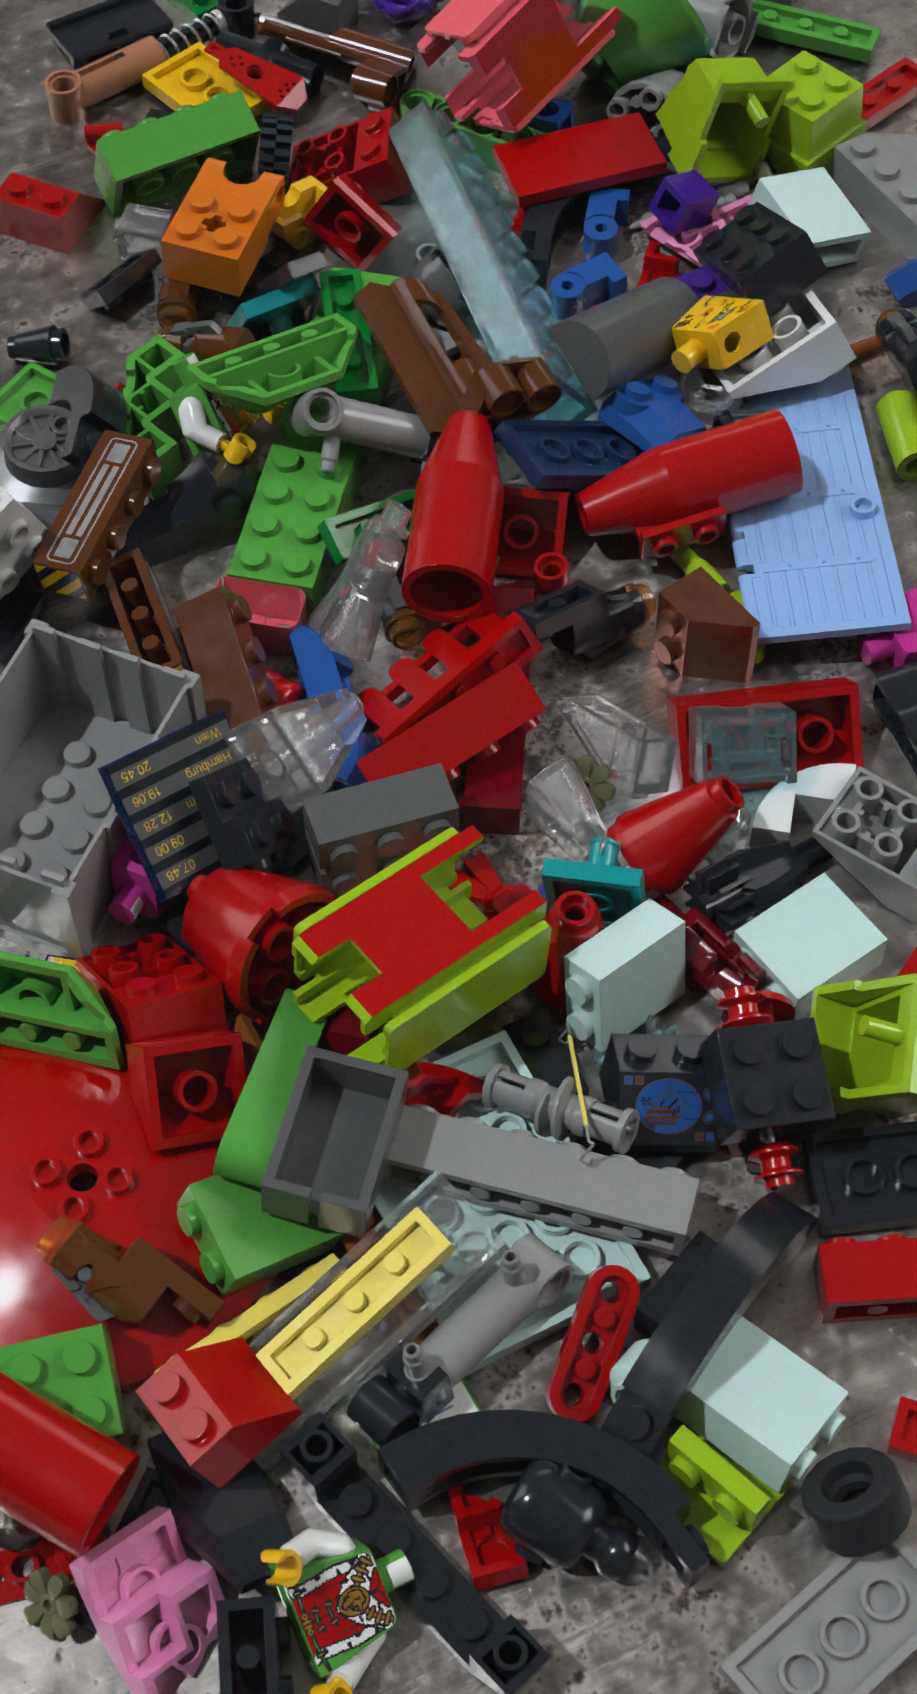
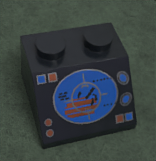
(666, 1085)

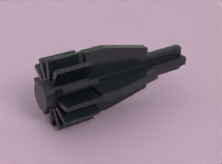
(751, 881)

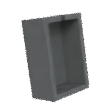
(375, 824)
(334, 1141)

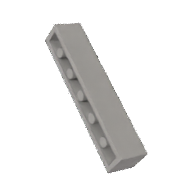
(545, 1179)

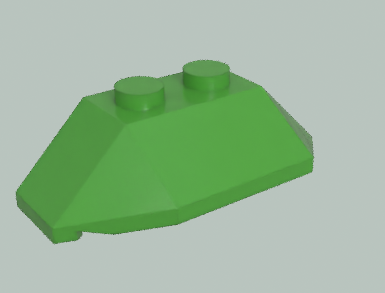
(279, 365)
(55, 1012)

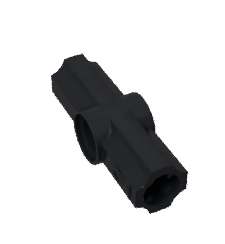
(278, 54)

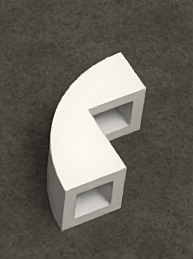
(798, 801)

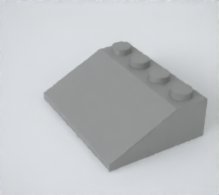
(881, 182)

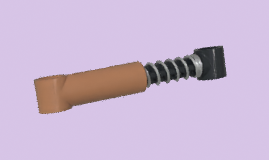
(73, 92)

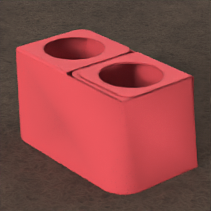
(271, 601)

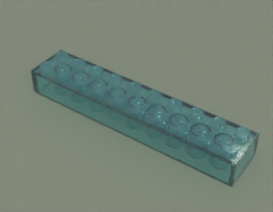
(484, 251)

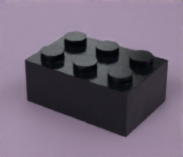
(761, 257)

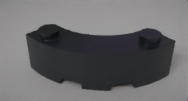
(191, 510)

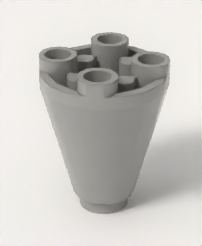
(645, 96)

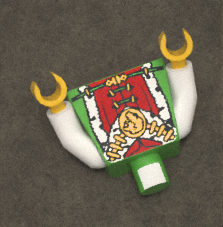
(212, 422)
(336, 1602)

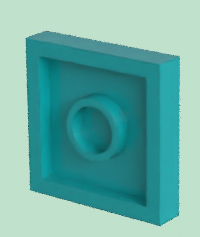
(276, 307)
(611, 887)

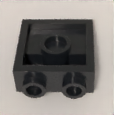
(238, 819)

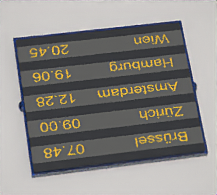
(158, 804)

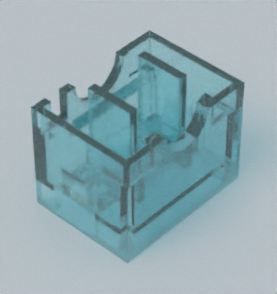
(746, 742)

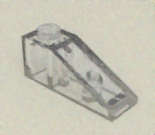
(633, 749)

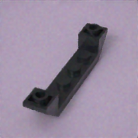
(458, 1615)

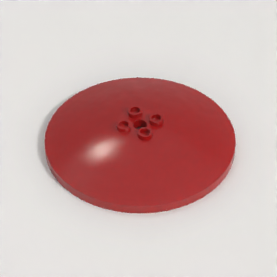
(74, 1120)

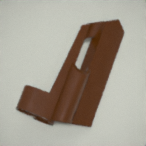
(380, 63)
(435, 385)

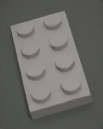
(838, 1632)

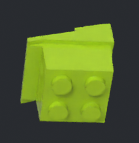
(815, 116)
(722, 117)
(869, 1043)

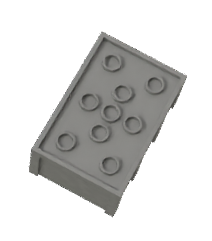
(61, 719)

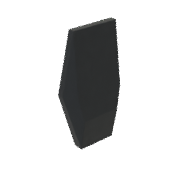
(223, 1524)

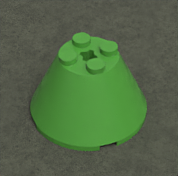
(646, 39)

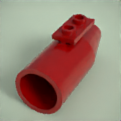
(689, 485)
(455, 524)
(58, 1469)

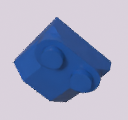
(649, 412)

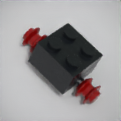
(766, 1084)

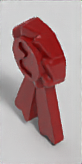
(487, 887)

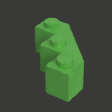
(149, 414)

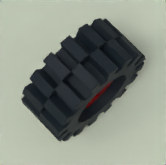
(275, 145)

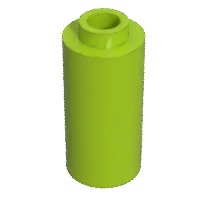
(899, 425)

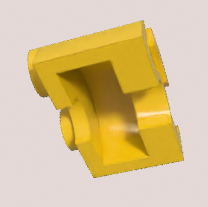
(297, 204)

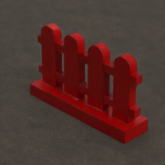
(498, 646)

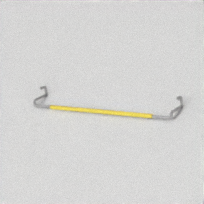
(579, 1090)

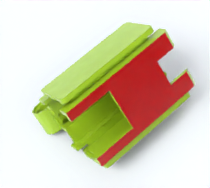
(417, 953)

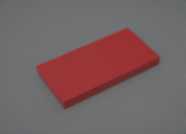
(579, 159)

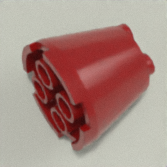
(244, 933)

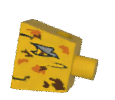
(719, 332)

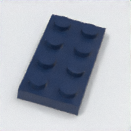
(564, 451)

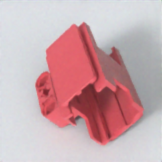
(517, 55)

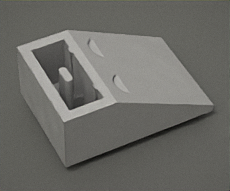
(875, 838)

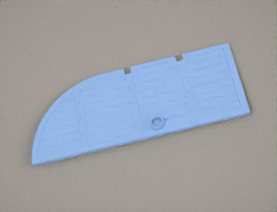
(826, 552)

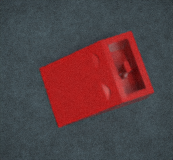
(360, 151)
(155, 989)

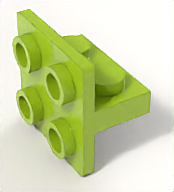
(724, 1495)

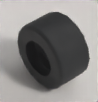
(856, 1501)

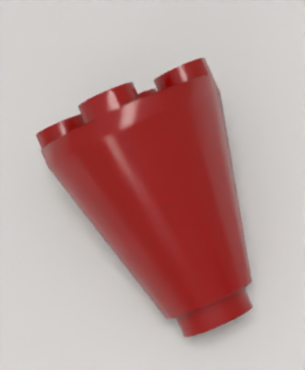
(677, 831)
(573, 922)

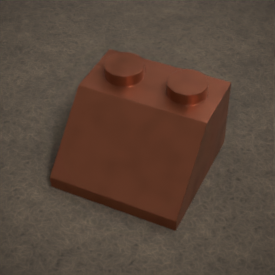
(705, 630)

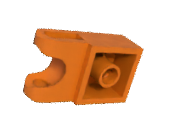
(221, 229)

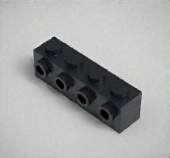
(251, 1646)

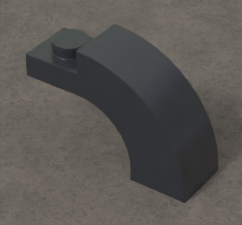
(93, 409)

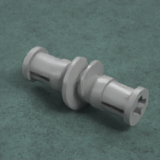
(558, 1110)

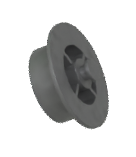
(32, 455)

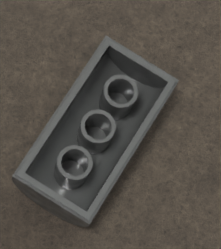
(624, 335)

